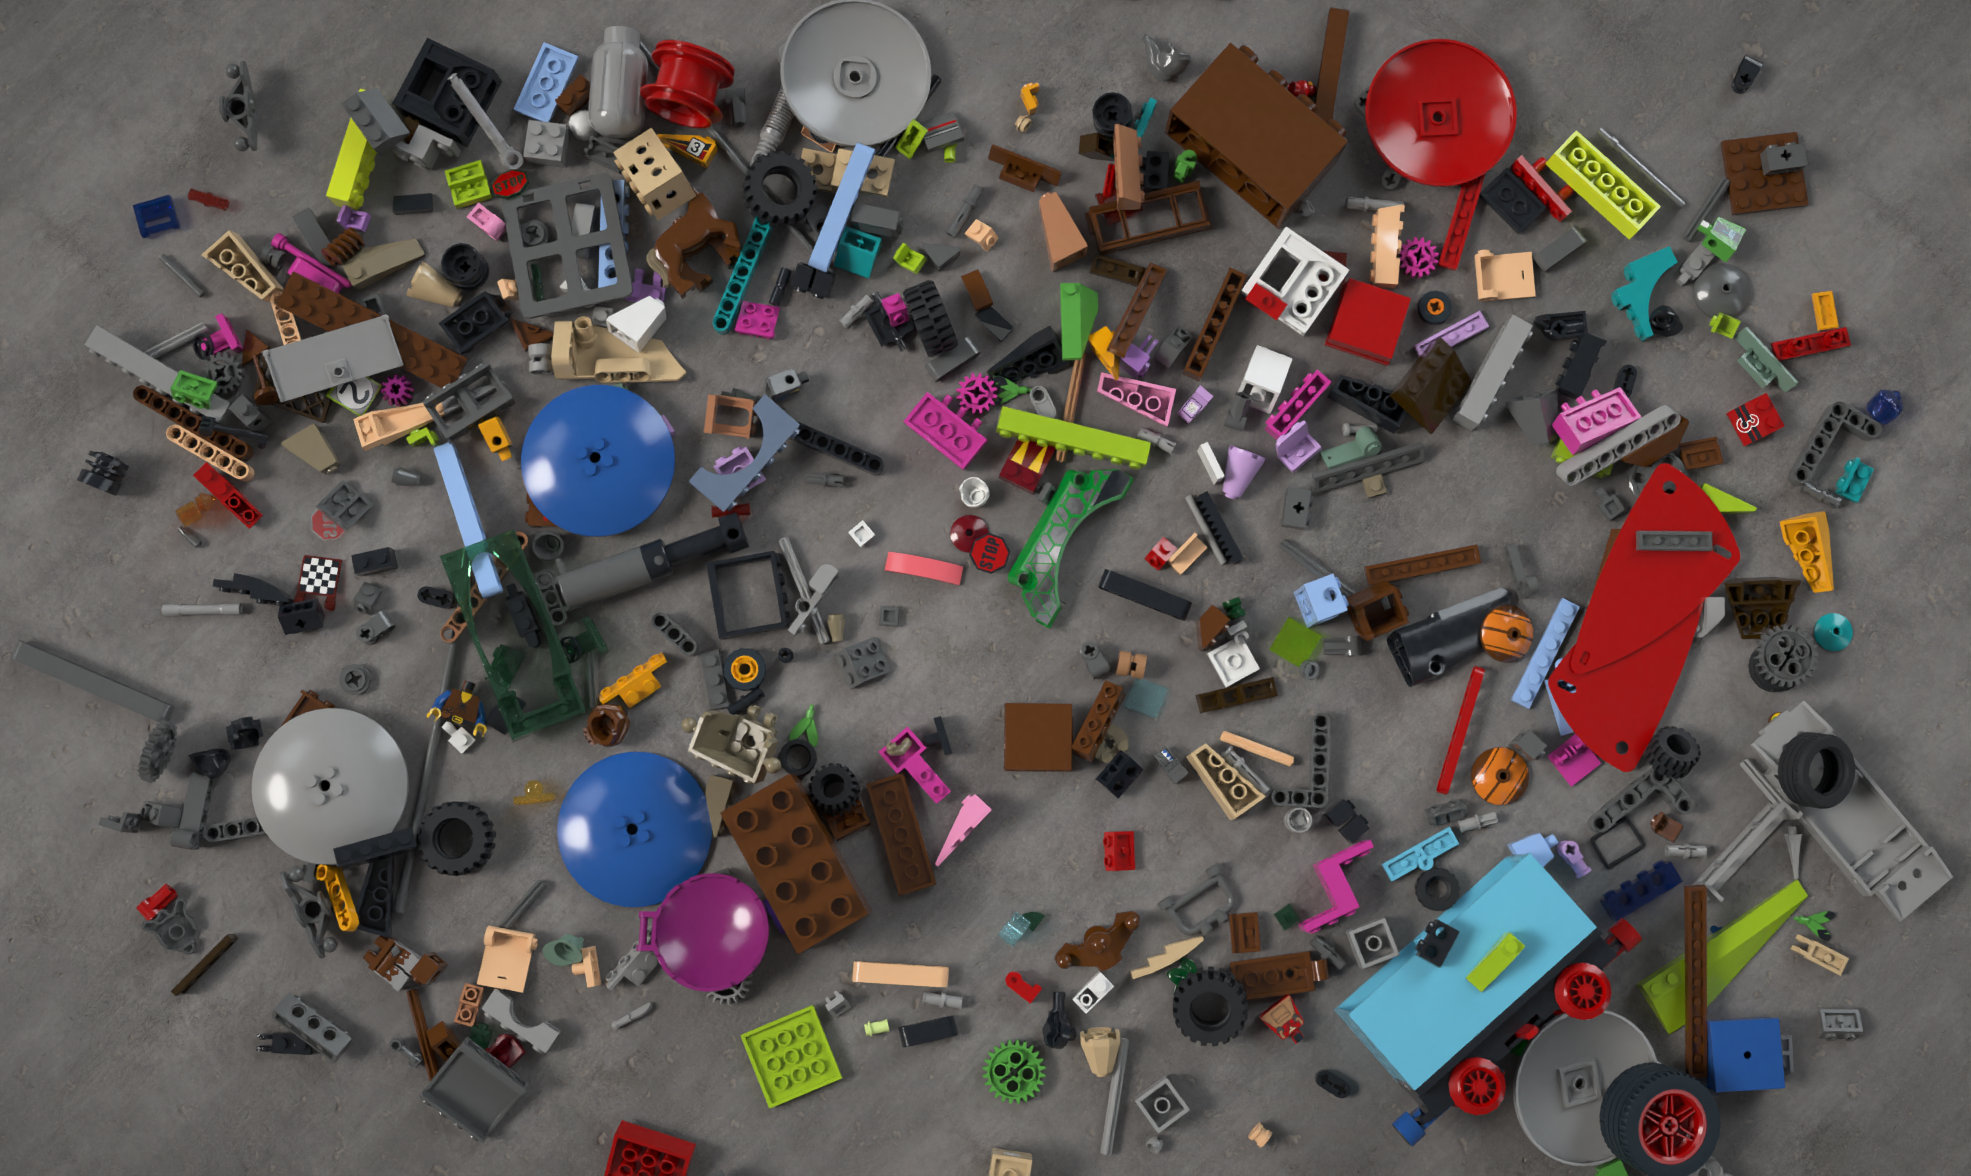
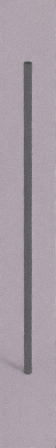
(740, 165)

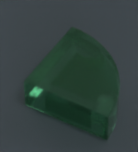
(1035, 918)

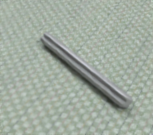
(803, 588)
(1114, 1098)

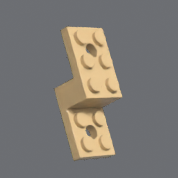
(836, 164)

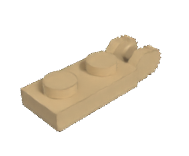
(1821, 955)

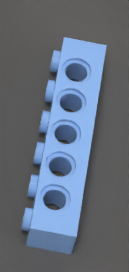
(606, 265)

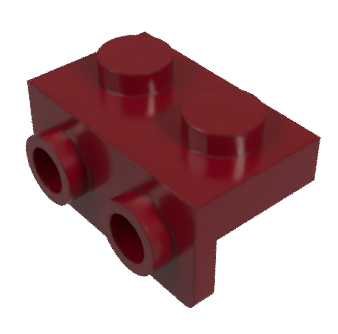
(507, 1050)

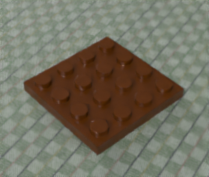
(1748, 186)

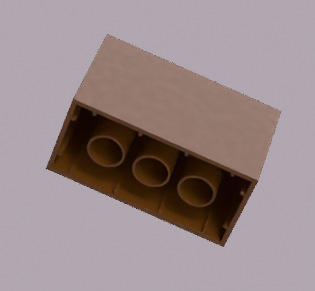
(1256, 134)
(796, 862)

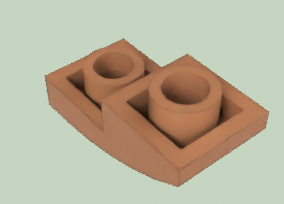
(469, 1005)

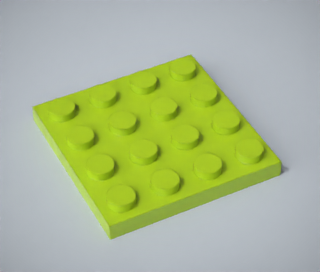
(791, 1056)

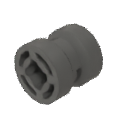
(273, 257)

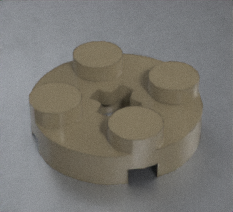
(1120, 743)

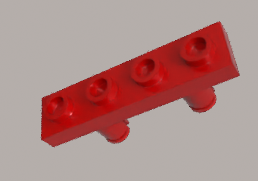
(1534, 182)
(1811, 344)

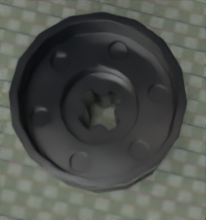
(1113, 106)
(460, 258)
(103, 472)

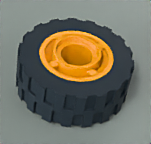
(736, 660)

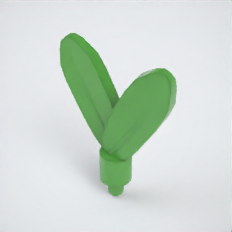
(807, 724)

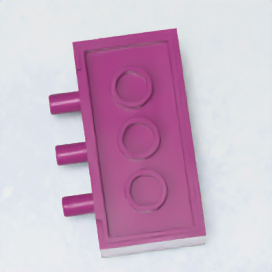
(1594, 419)
(946, 430)

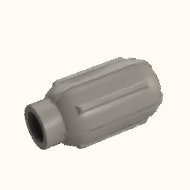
(615, 84)

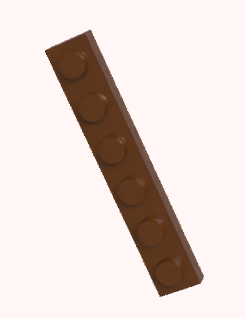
(1136, 310)
(1422, 565)

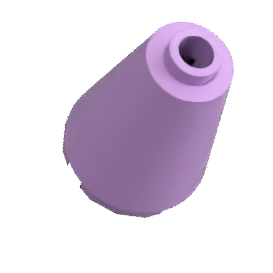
(1240, 471)

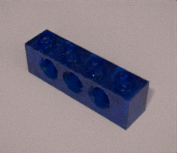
(1668, 879)

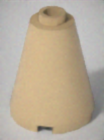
(433, 287)

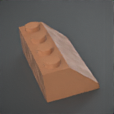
(1127, 168)

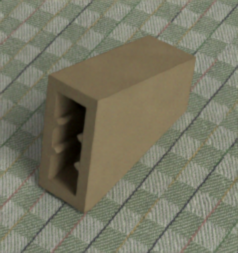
(313, 448)

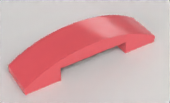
(924, 567)

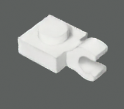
(460, 739)

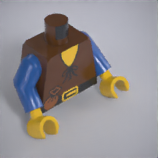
(461, 708)

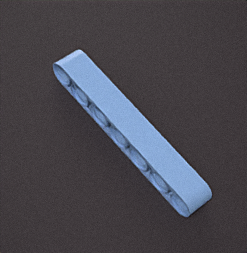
(841, 207)

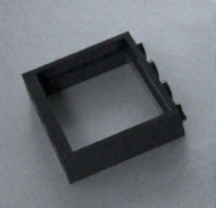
(717, 599)

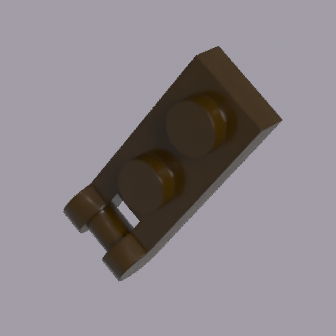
(1116, 270)

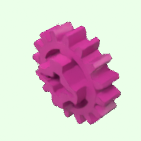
(1425, 259)
(968, 392)

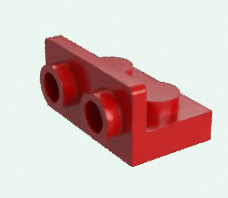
(1119, 851)

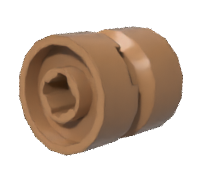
(1124, 663)

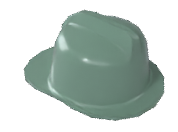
(564, 950)

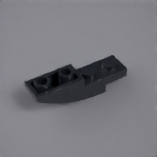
(260, 590)

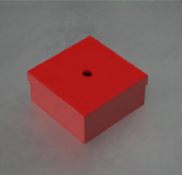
(1367, 321)

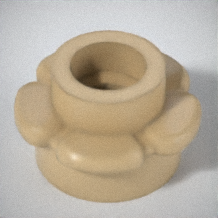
(1023, 123)

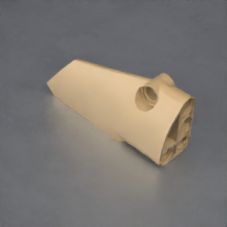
(594, 353)

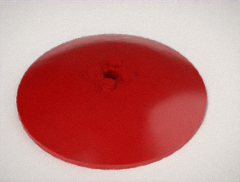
(1458, 85)

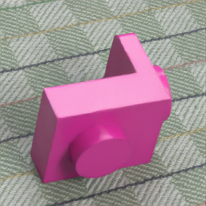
(895, 309)

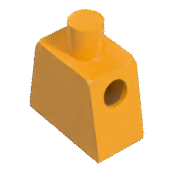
(491, 431)

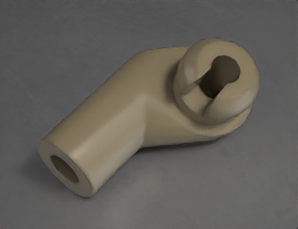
(898, 750)

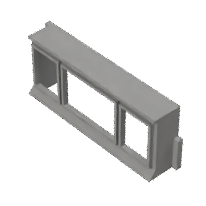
(1743, 847)

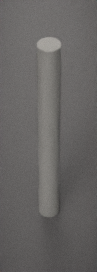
(1206, 530)

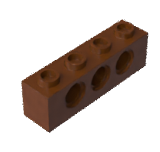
(1098, 721)

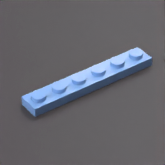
(1545, 653)

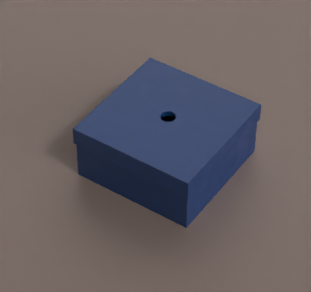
(1744, 1054)

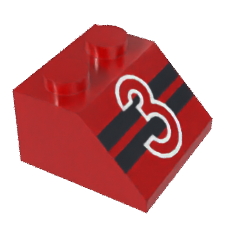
(1755, 419)

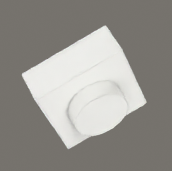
(861, 533)

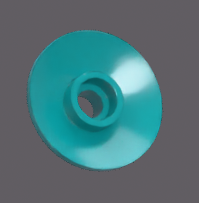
(1824, 632)

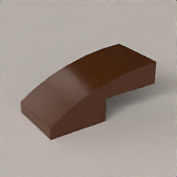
(977, 290)

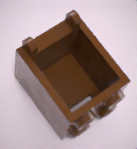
(1369, 614)

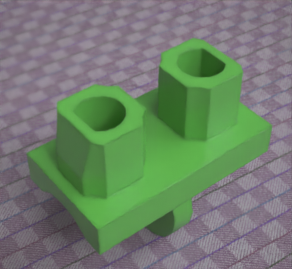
(1185, 165)

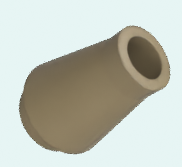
(836, 625)

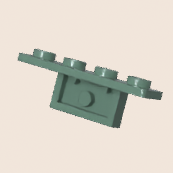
(1762, 363)

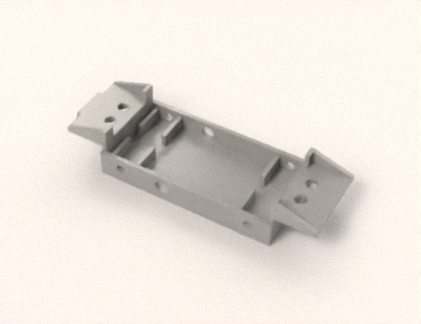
(1863, 831)

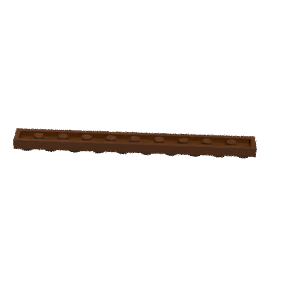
(1695, 980)

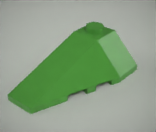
(1078, 314)

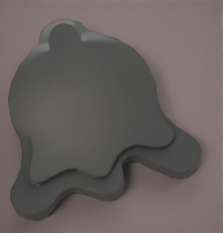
(174, 929)

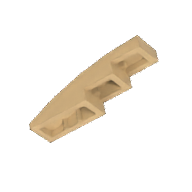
(1172, 953)

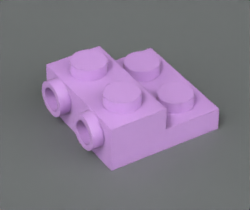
(739, 460)

